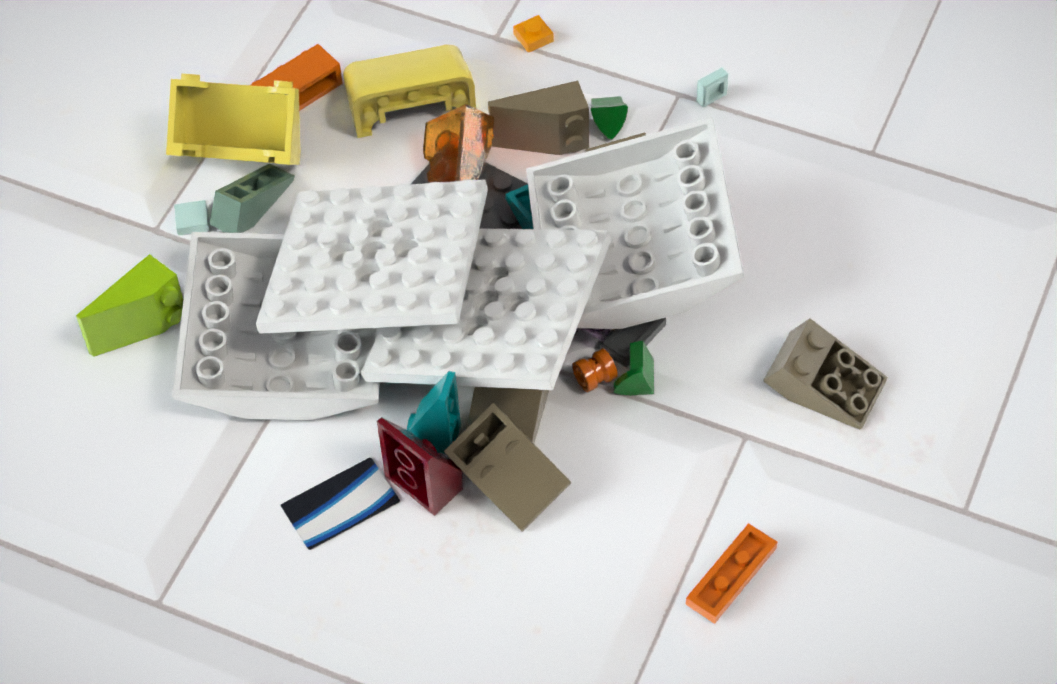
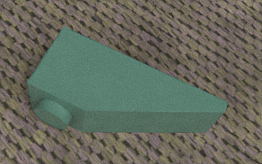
(246, 200)

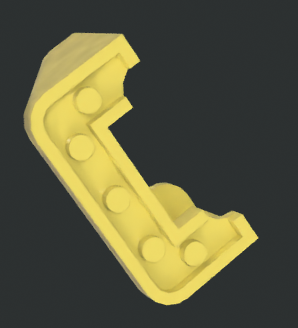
(406, 82)
(234, 121)

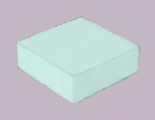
(712, 87)
(191, 217)

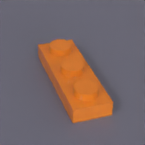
(731, 573)

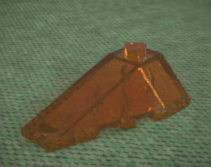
(458, 144)

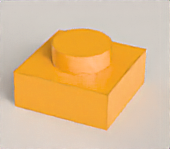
(533, 33)

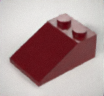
(418, 467)

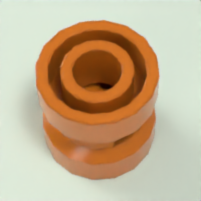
(594, 370)

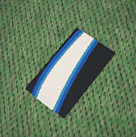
(340, 503)

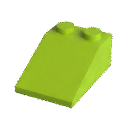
(133, 308)

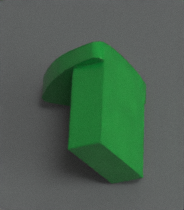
(609, 114)
(640, 377)

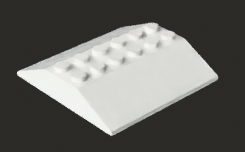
(664, 216)
(252, 374)

